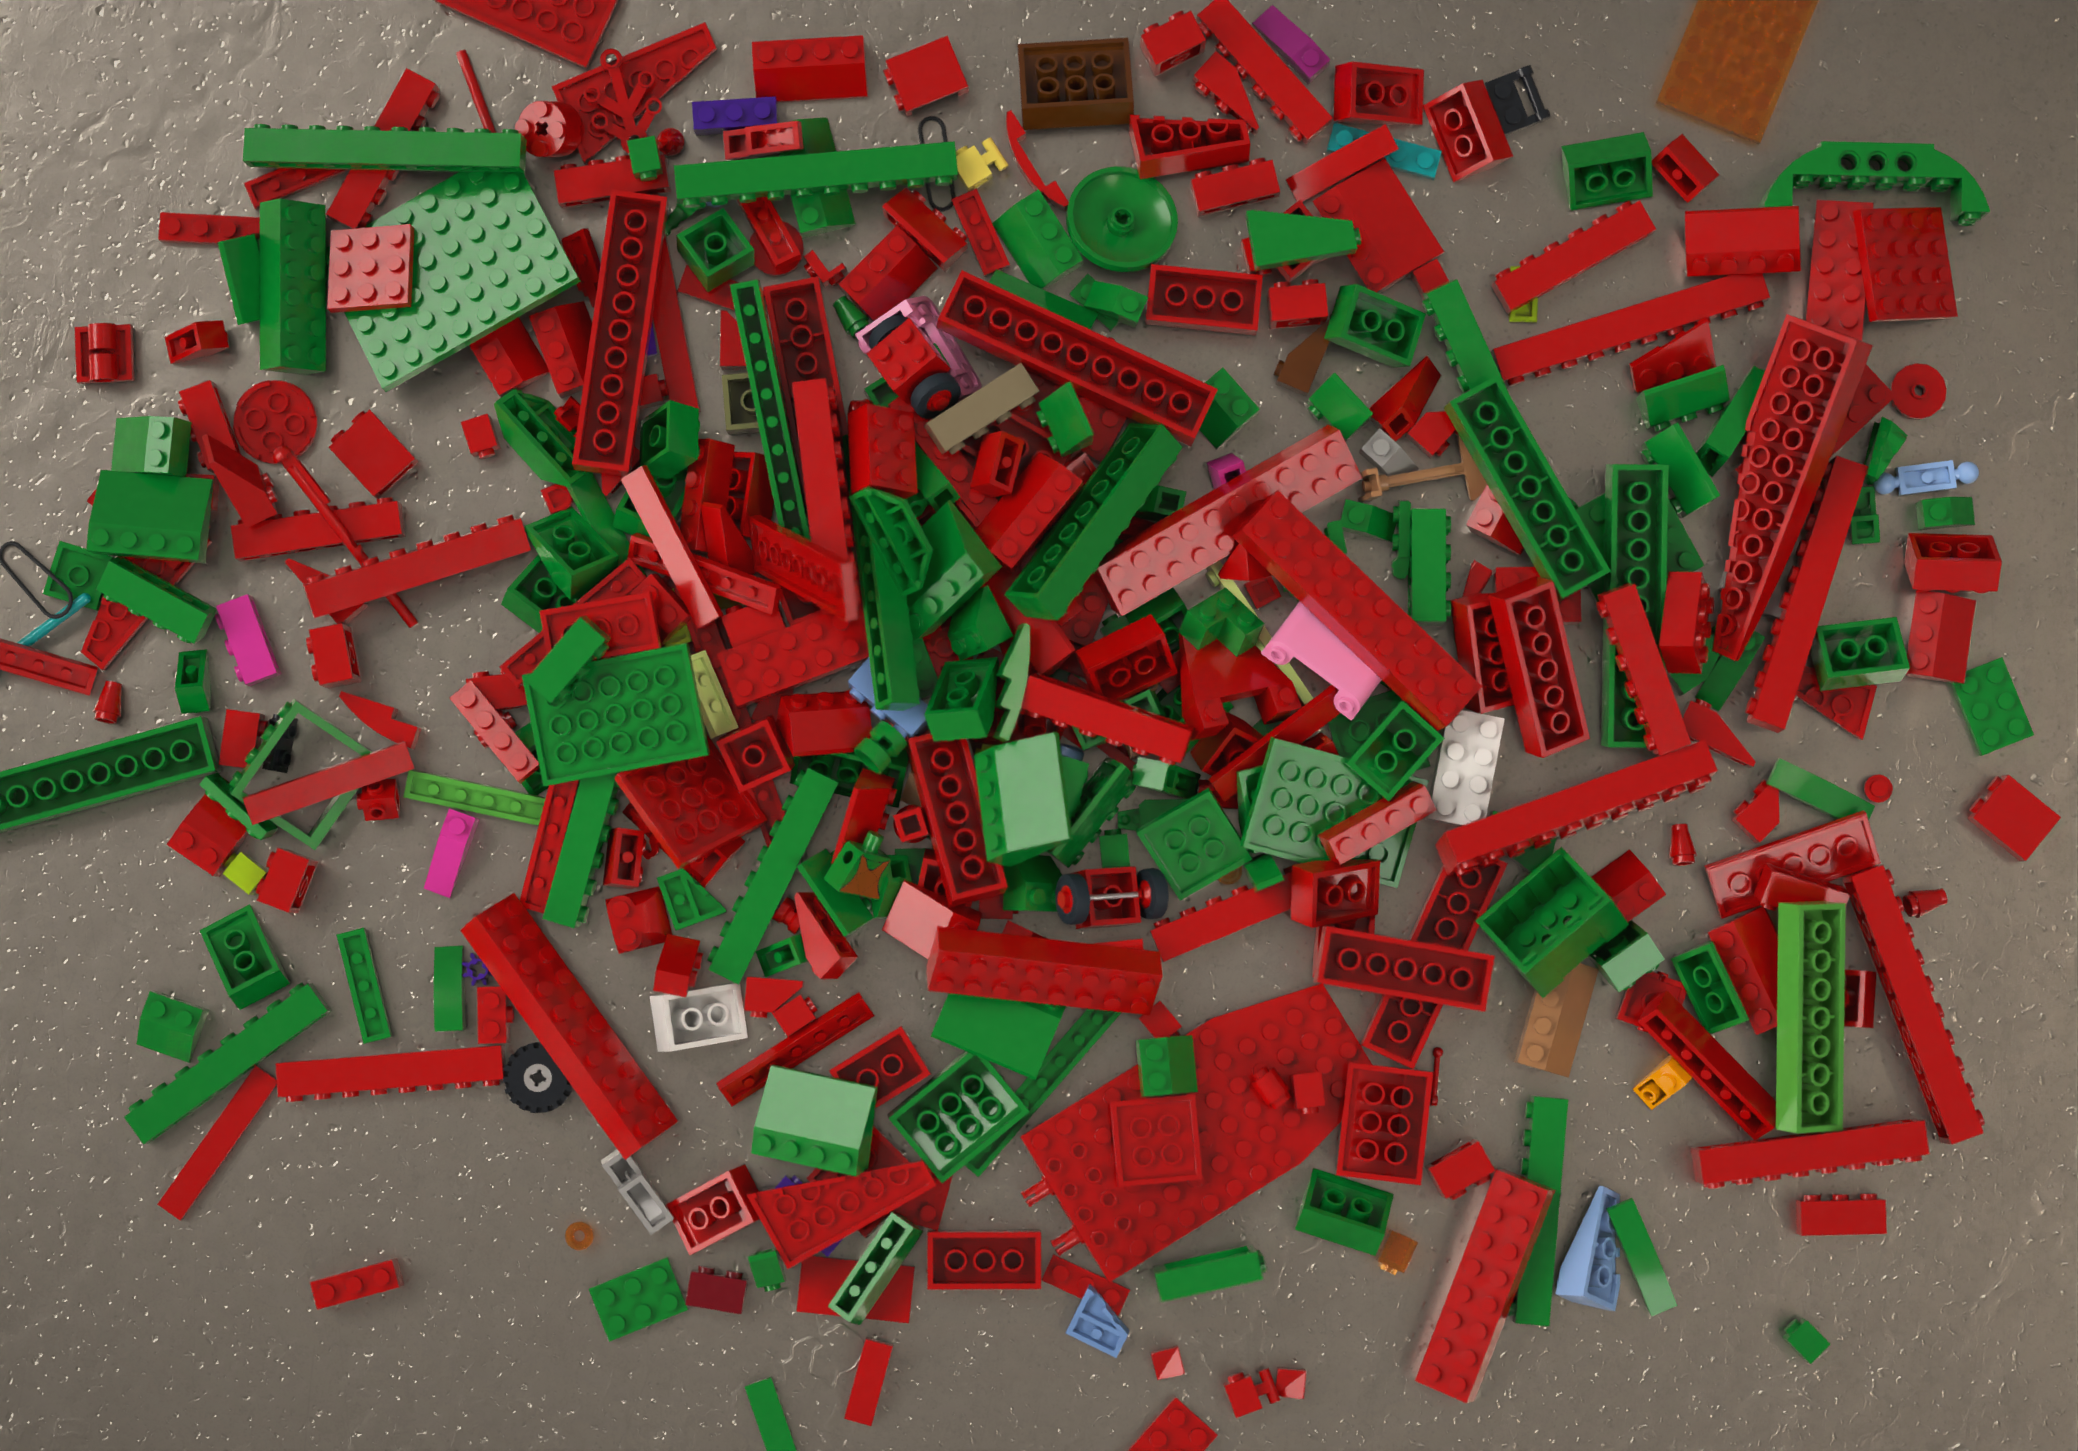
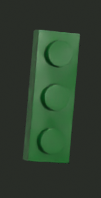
(218, 790)

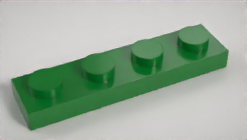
(364, 985)

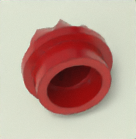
(670, 142)

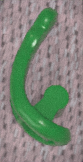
(680, 214)

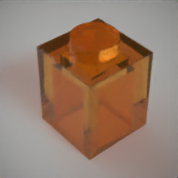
(1396, 1252)

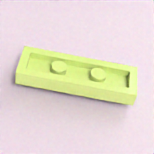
(714, 705)

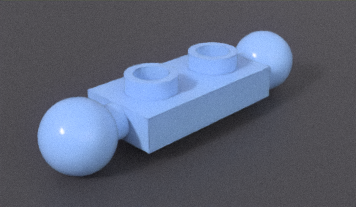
(1926, 478)

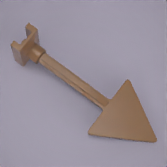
(1375, 484)

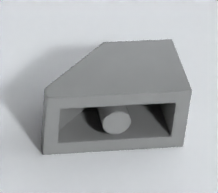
(1387, 455)

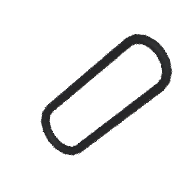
(944, 140)

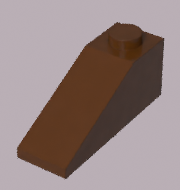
(1303, 362)

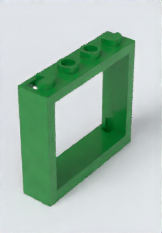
(271, 737)
(1209, 1272)

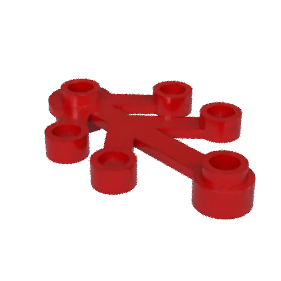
(623, 107)

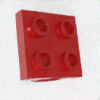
(104, 353)

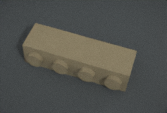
(981, 409)

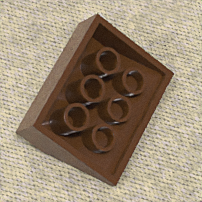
(1075, 83)

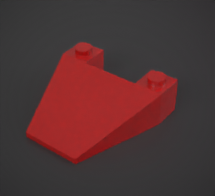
(1218, 676)

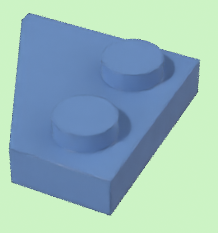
(1098, 1324)

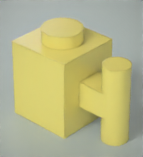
(974, 168)

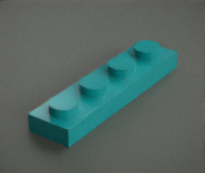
(1408, 158)

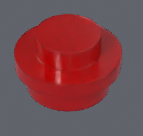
(1878, 788)

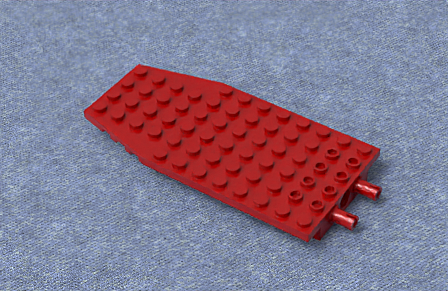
(1239, 1135)

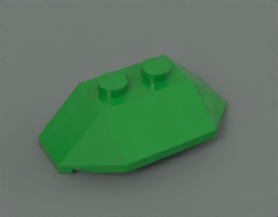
(537, 437)
(895, 537)

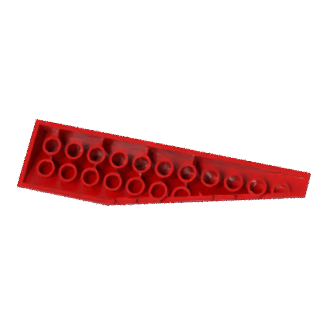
(1784, 460)

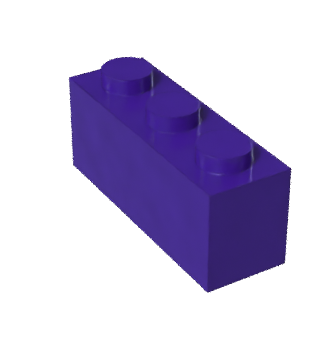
(733, 114)

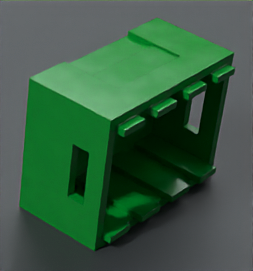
(1539, 910)

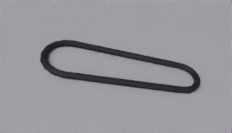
(46, 571)

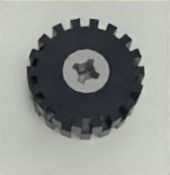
(551, 1086)

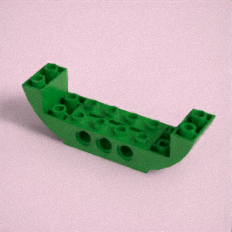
(1920, 164)

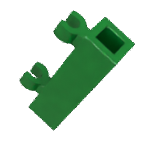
(931, 486)

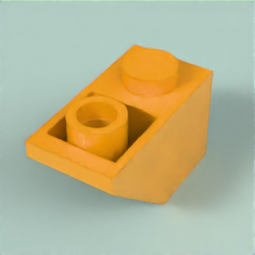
(1662, 1082)

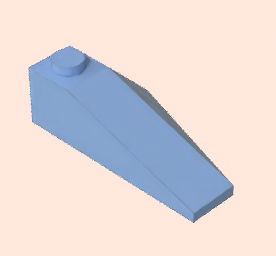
(1590, 1265)

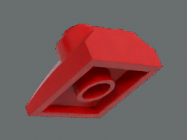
(638, 919)

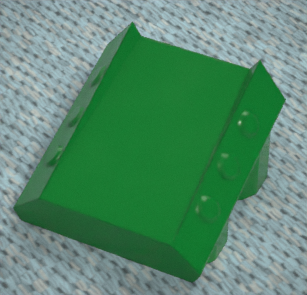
(1883, 445)

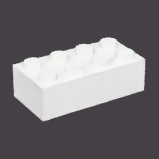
(1465, 768)

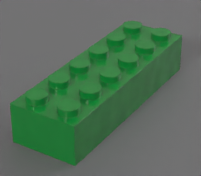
(292, 287)

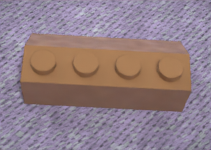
(1556, 1023)

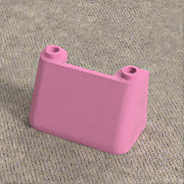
(925, 315)
(1325, 654)

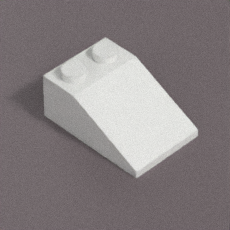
(700, 1019)

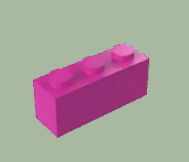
(247, 640)

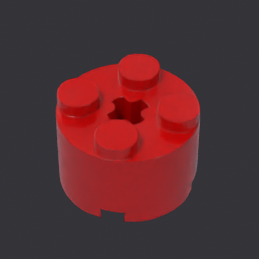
(550, 128)

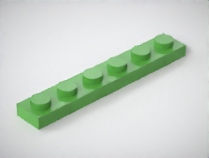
(474, 797)

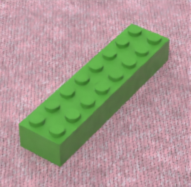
(1810, 1016)

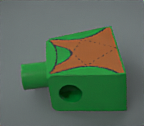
(860, 868)

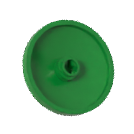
(1121, 219)

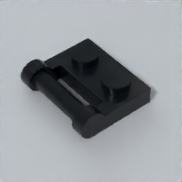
(1509, 104)

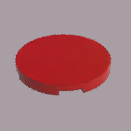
(273, 417)

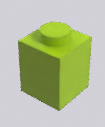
(244, 872)

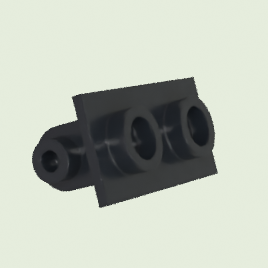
(280, 755)

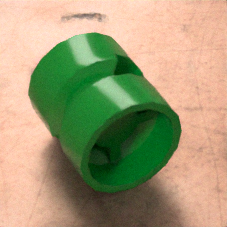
(875, 755)

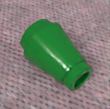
(850, 316)

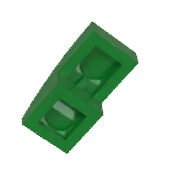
(1865, 521)

